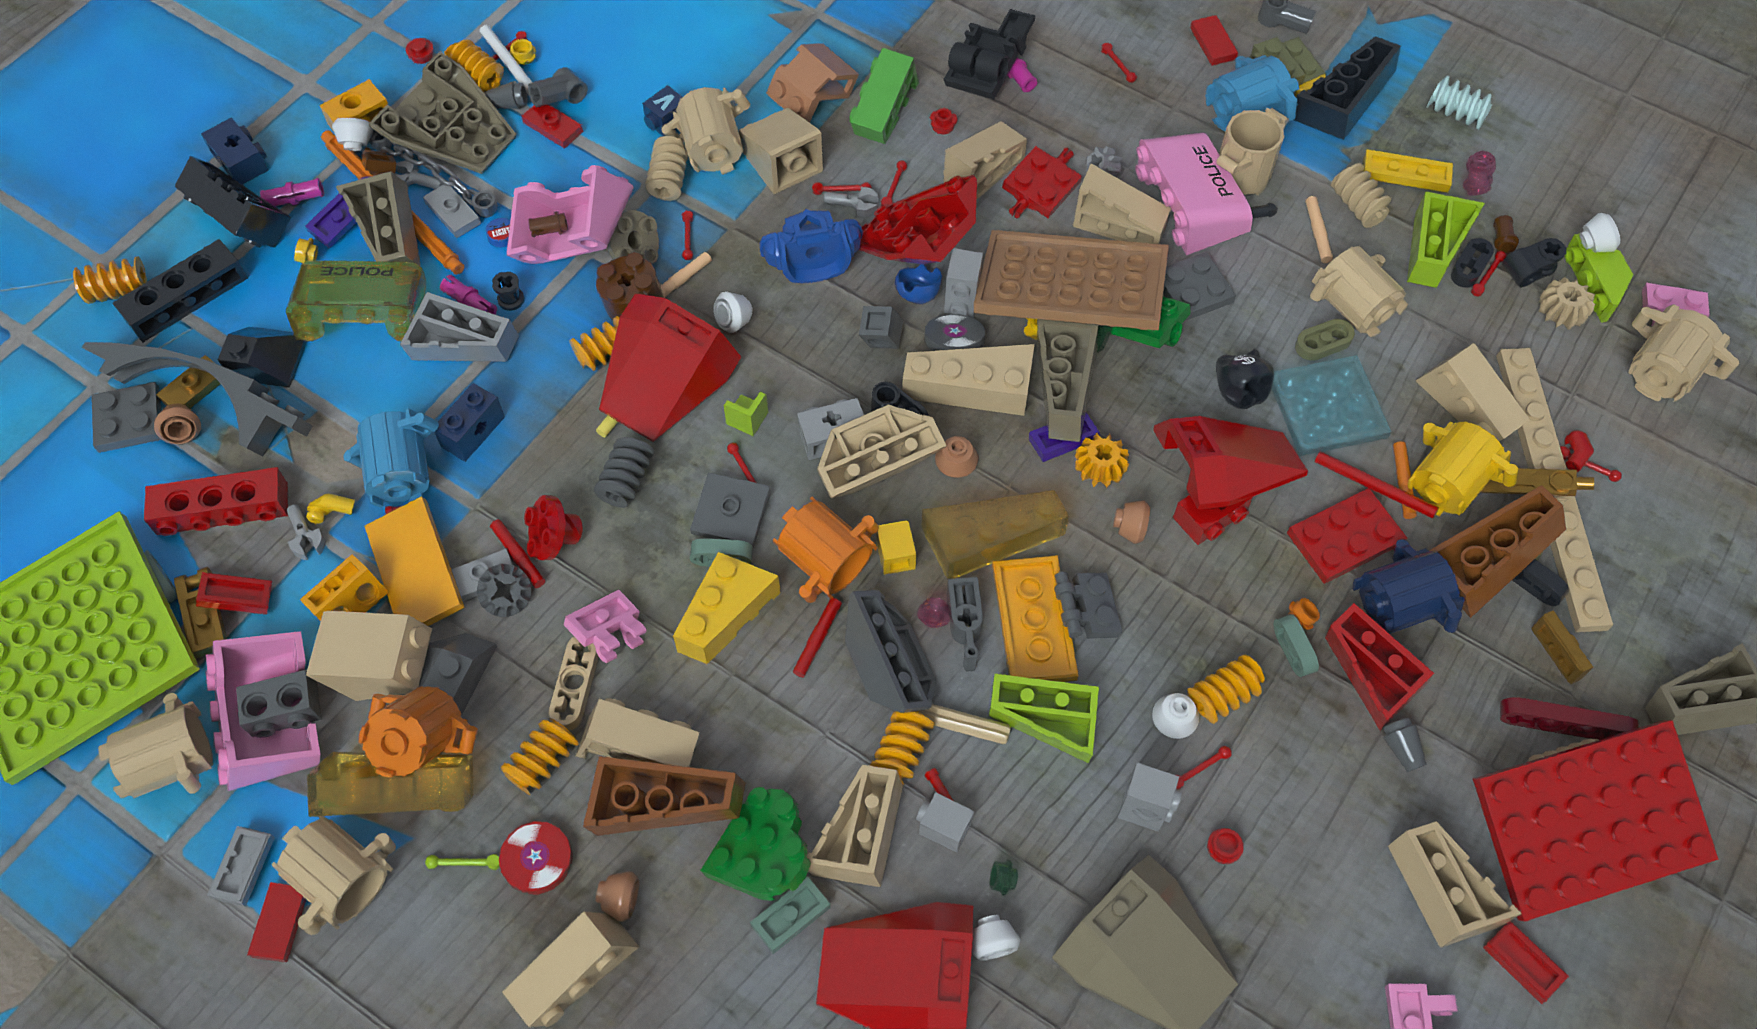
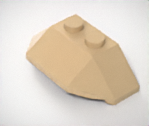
(876, 448)

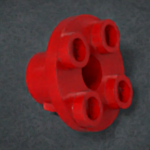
(550, 528)

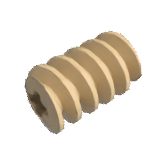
(666, 168)
(1362, 195)

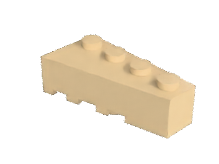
(971, 377)

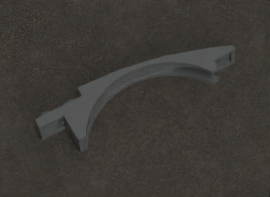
(255, 409)

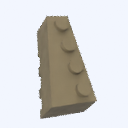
(1066, 368)

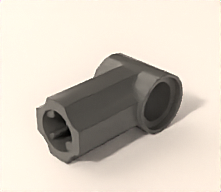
(1285, 13)
(560, 86)

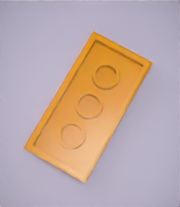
(414, 563)
(1032, 621)

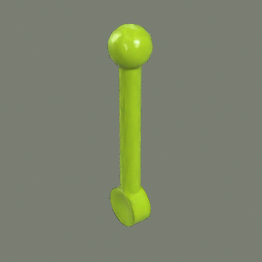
(491, 862)

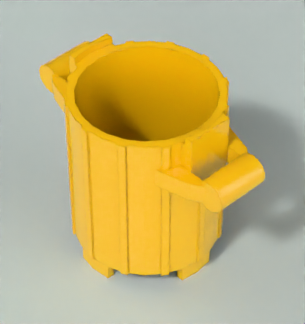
(1460, 466)

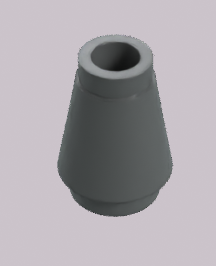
(510, 95)
(1405, 743)

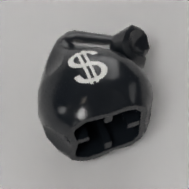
(1244, 379)

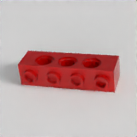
(166, 502)

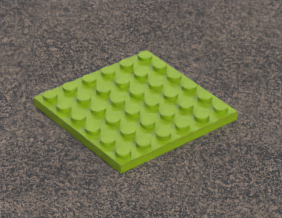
(82, 645)

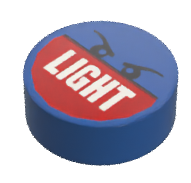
(498, 232)

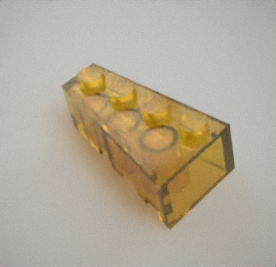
(992, 529)
(349, 785)

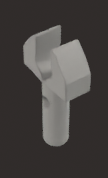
(412, 176)
(856, 201)
(303, 534)

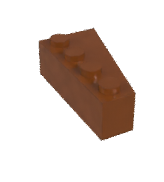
(1502, 546)
(656, 795)

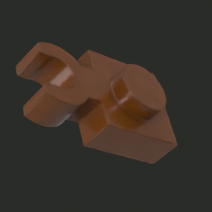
(378, 161)

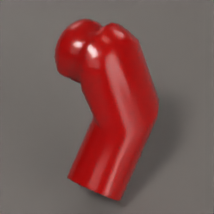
(1582, 450)

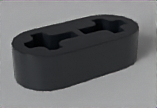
(1468, 260)
(1542, 583)

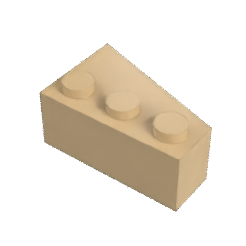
(636, 735)
(1447, 887)
(569, 968)

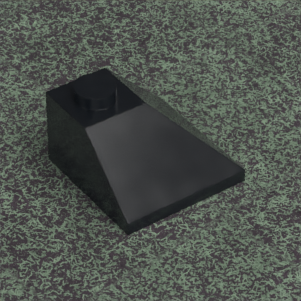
(263, 355)

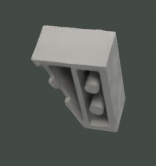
(457, 333)

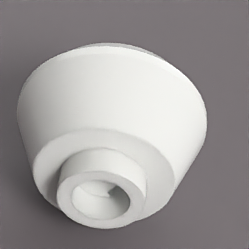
(352, 133)
(1600, 234)
(732, 311)
(1175, 715)
(994, 938)

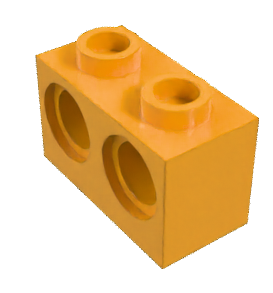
(345, 589)

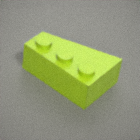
(1438, 234)
(1048, 711)

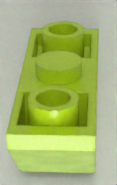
(1603, 272)

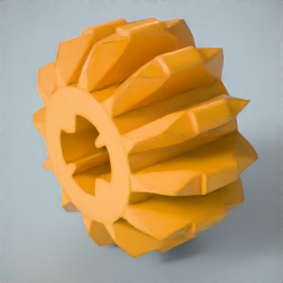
(1101, 460)

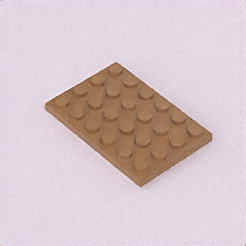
(1072, 279)

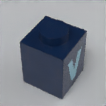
(660, 108)

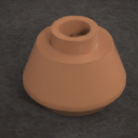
(177, 424)
(957, 458)
(1133, 520)
(618, 895)

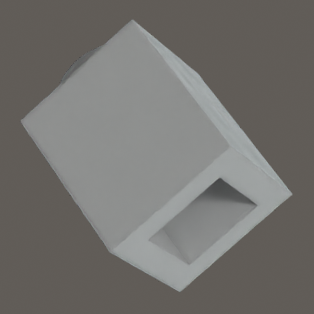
(944, 821)

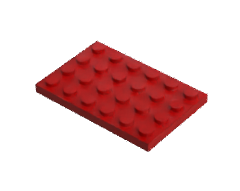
(1595, 820)

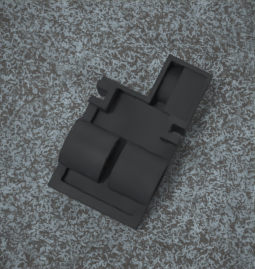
(988, 55)

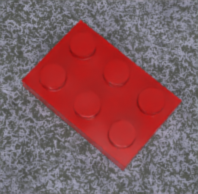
(1346, 535)

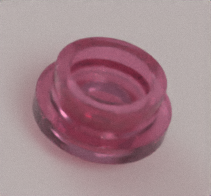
(1481, 161)
(1478, 183)
(934, 613)

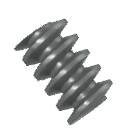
(623, 471)

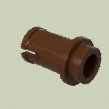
(548, 224)
(1505, 236)

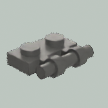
(1095, 602)

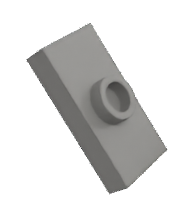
(452, 210)
(470, 573)
(241, 866)

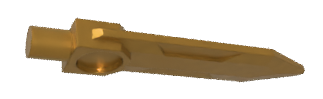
(1557, 482)

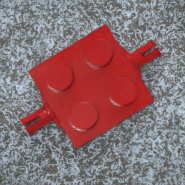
(1041, 182)

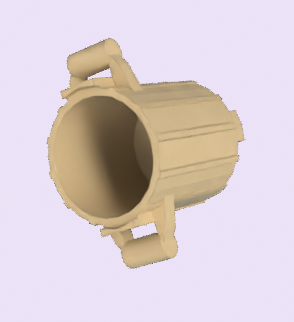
(709, 128)
(1252, 148)
(1360, 289)
(159, 751)
(333, 871)

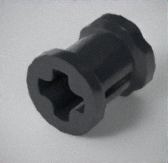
(506, 294)

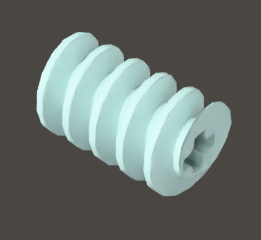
(1461, 102)

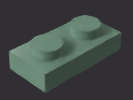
(790, 915)

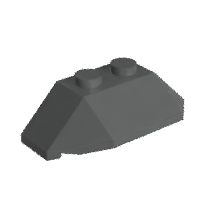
(887, 654)
(456, 666)

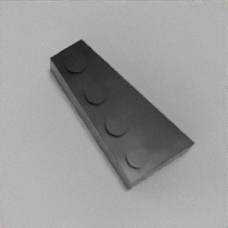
(1347, 92)
(231, 203)

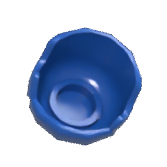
(918, 284)

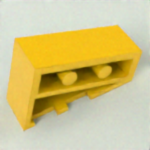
(722, 606)

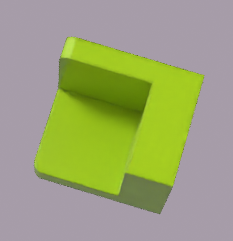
(746, 413)

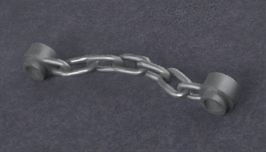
(483, 201)

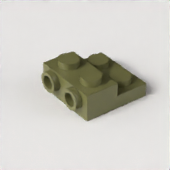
(1293, 55)

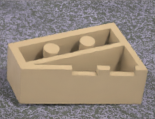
(986, 156)
(1118, 210)
(1474, 393)
(861, 831)

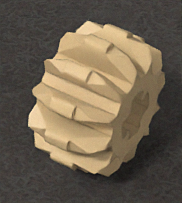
(1566, 303)

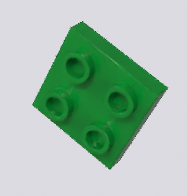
(1170, 326)

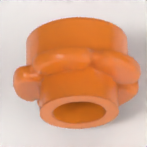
(1305, 612)

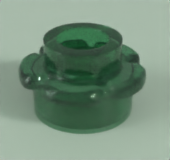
(1003, 877)

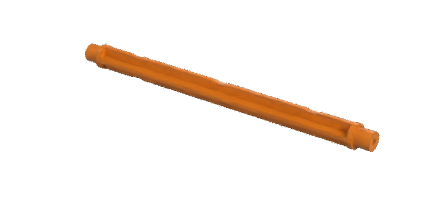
(423, 233)

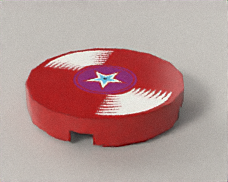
(535, 857)

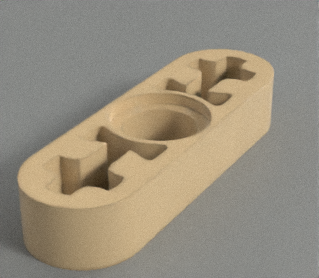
(568, 668)

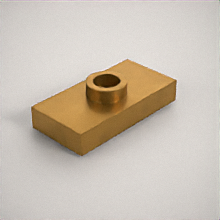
(189, 387)
(1562, 647)

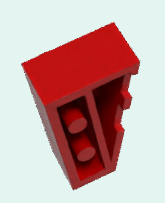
(1376, 664)

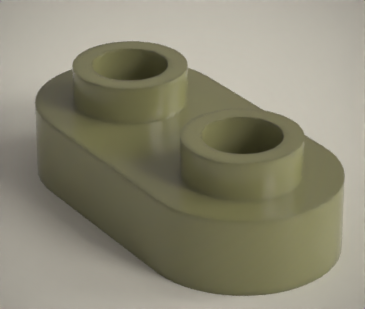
(1322, 341)

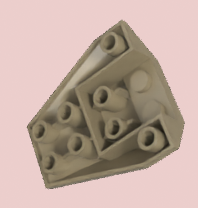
(447, 118)
(1149, 952)

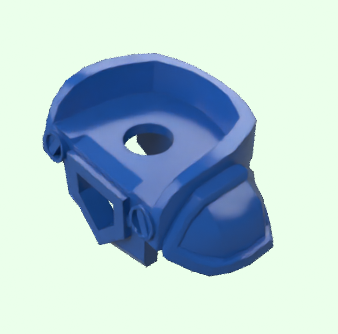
(812, 250)

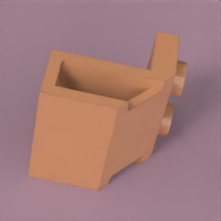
(811, 79)

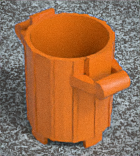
(825, 547)
(414, 730)

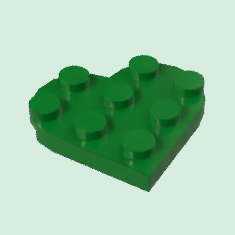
(761, 847)

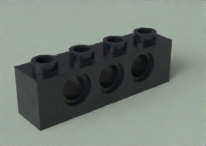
(180, 290)

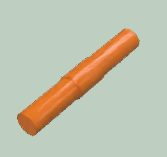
(1403, 475)

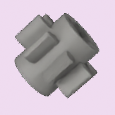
(1105, 160)

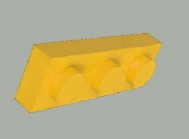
(1408, 170)

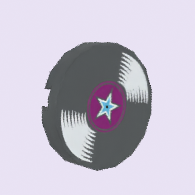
(954, 332)

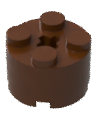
(622, 279)

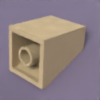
(783, 149)
(369, 653)

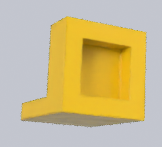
(896, 547)

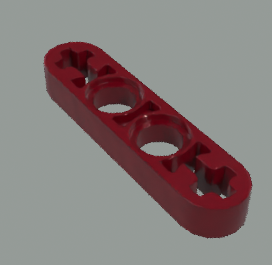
(1564, 718)

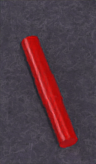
(517, 553)
(817, 637)

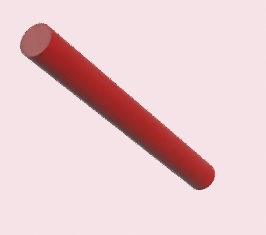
(1377, 485)

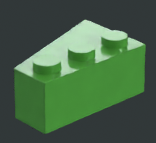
(884, 95)

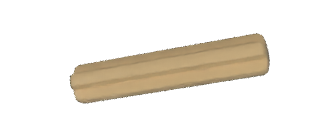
(968, 724)

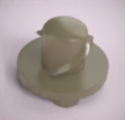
(635, 234)

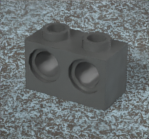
(278, 697)

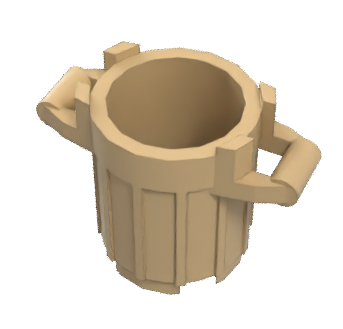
(1678, 352)

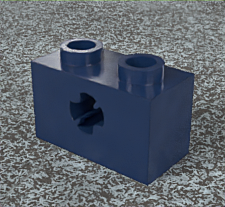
(235, 151)
(469, 422)

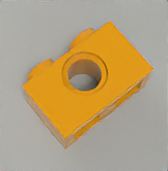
(358, 102)

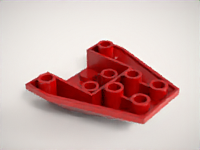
(924, 224)
(663, 365)
(1230, 459)
(900, 968)

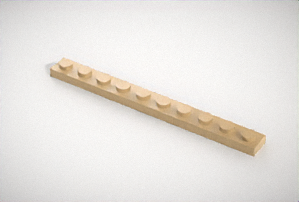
(1542, 451)

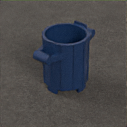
(1411, 590)

